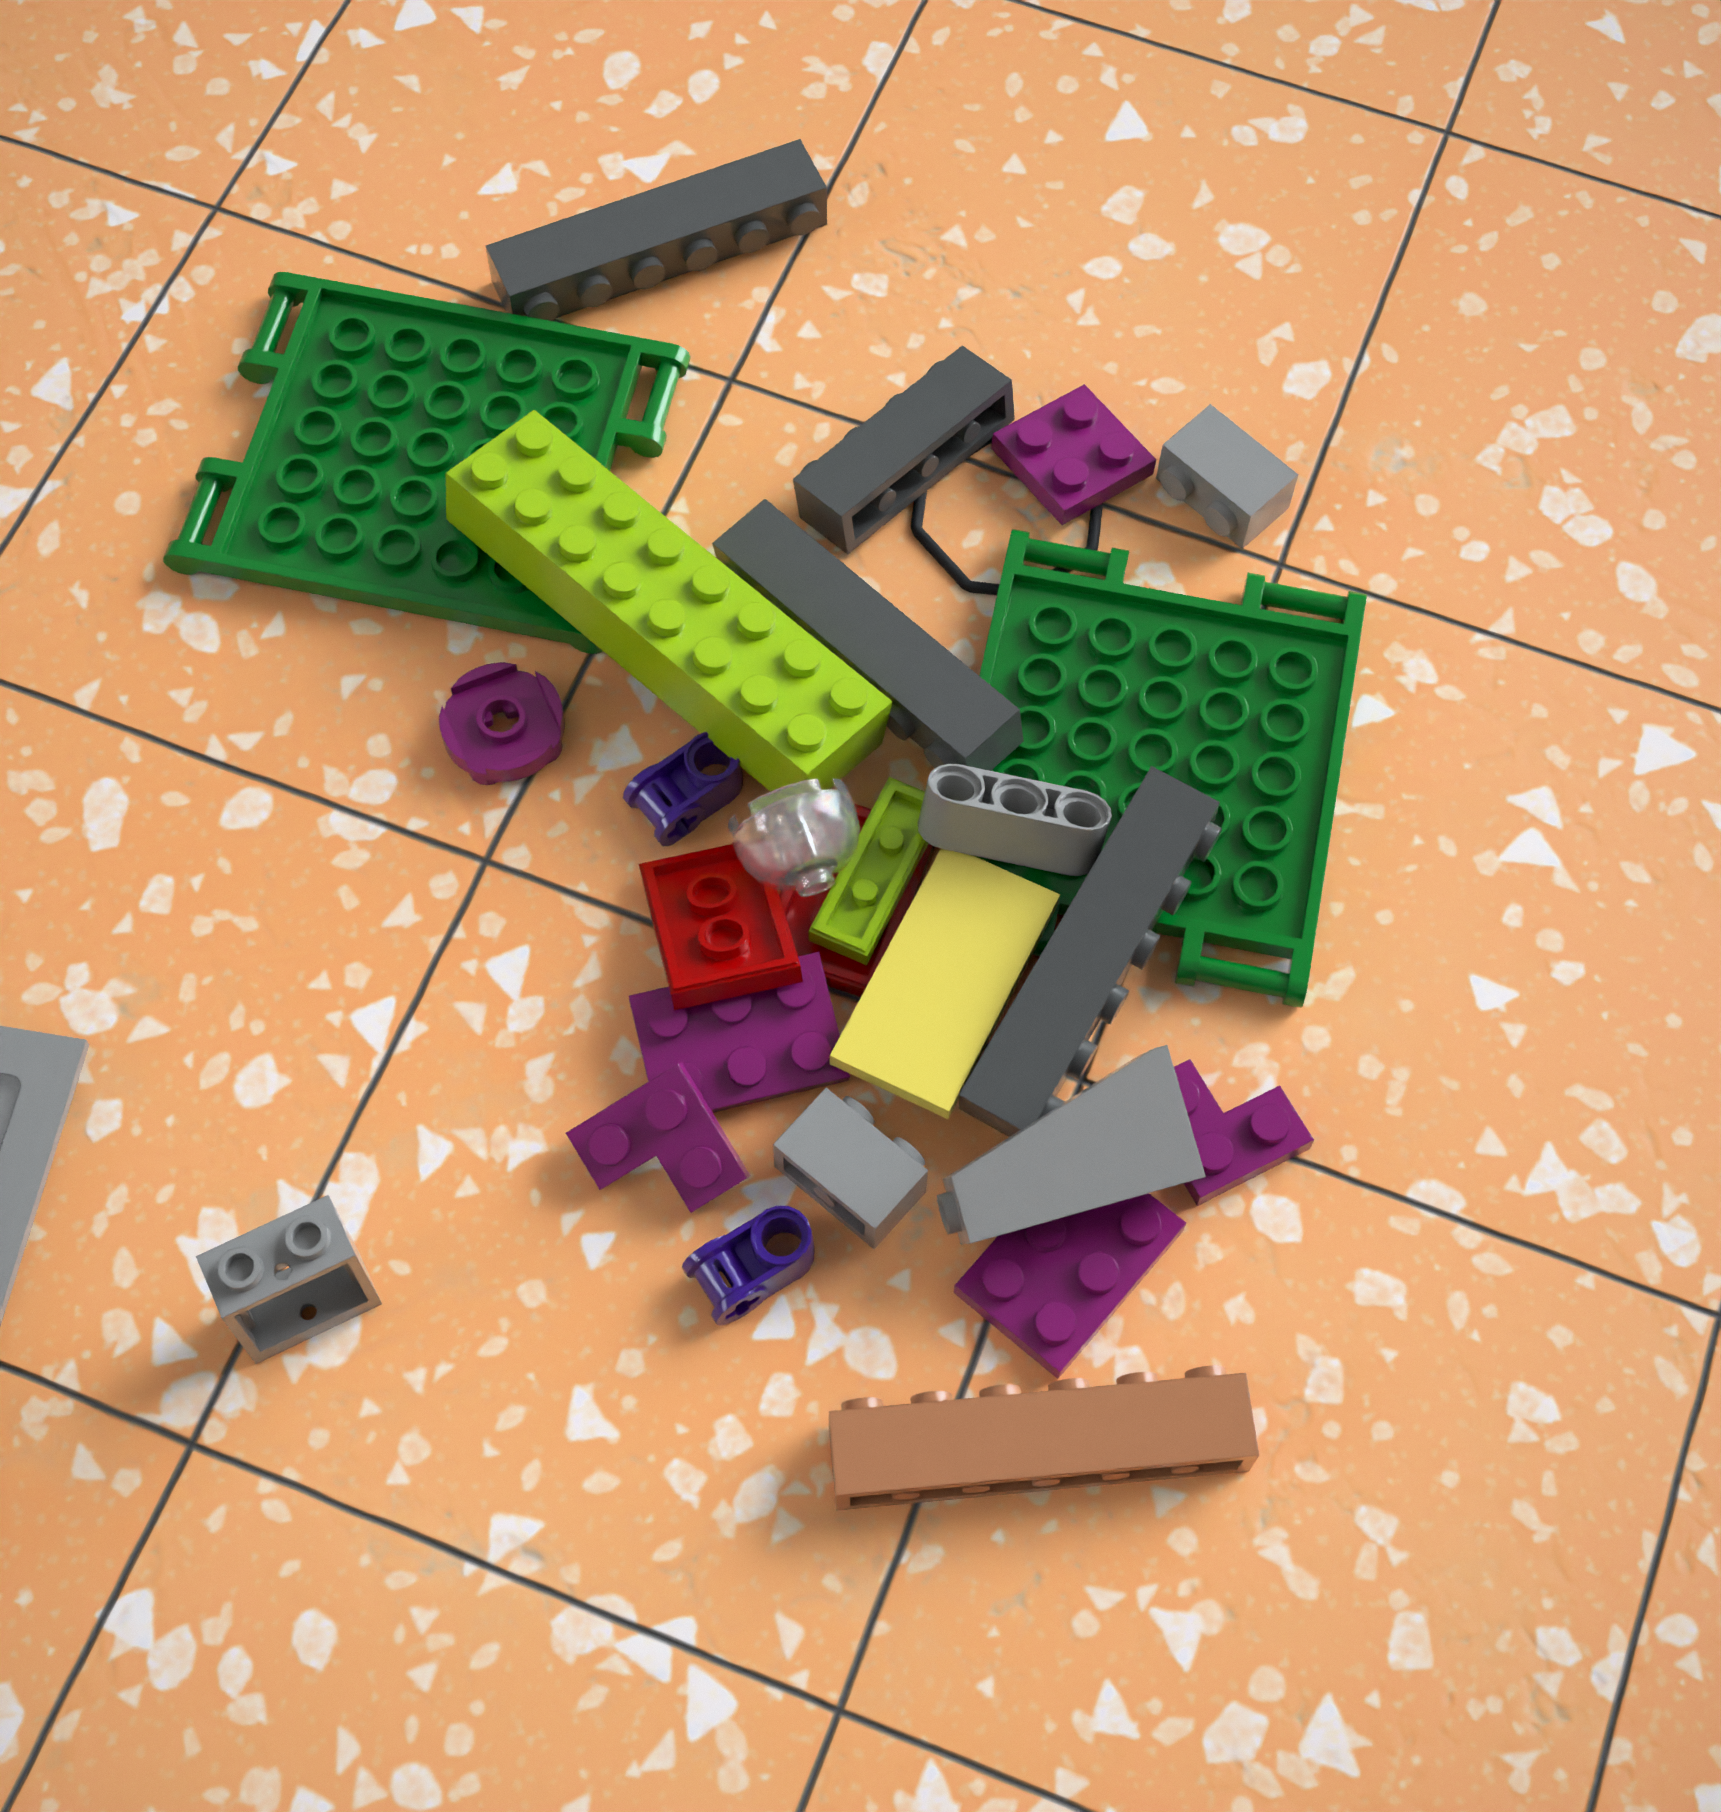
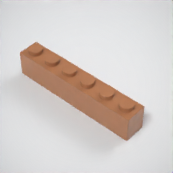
(1041, 1438)

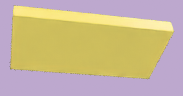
(944, 981)

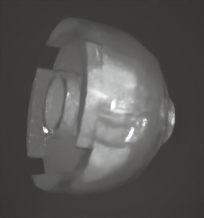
(798, 836)

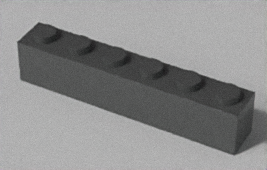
(659, 234)
(932, 691)
(1091, 954)

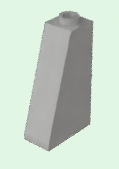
(1089, 1152)

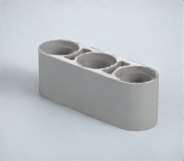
(1013, 819)

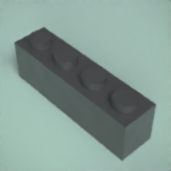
(904, 449)

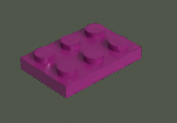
(745, 1044)
(1067, 1276)

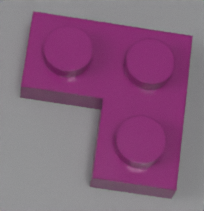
(663, 1121)
(1240, 1141)

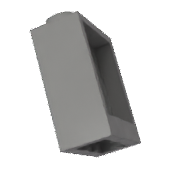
(267, 1306)

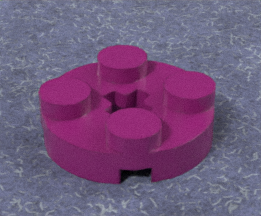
(509, 754)

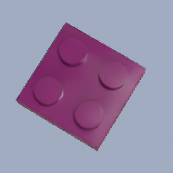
(1073, 454)

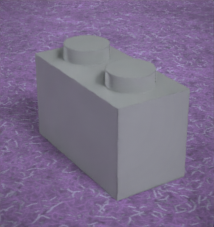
(1225, 476)
(851, 1166)

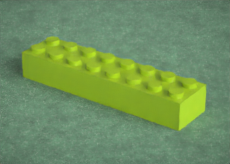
(665, 608)

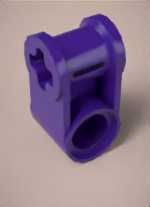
(676, 792)
(748, 1265)

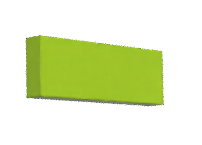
(875, 877)

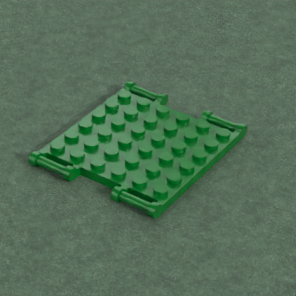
(370, 417)
(1207, 693)

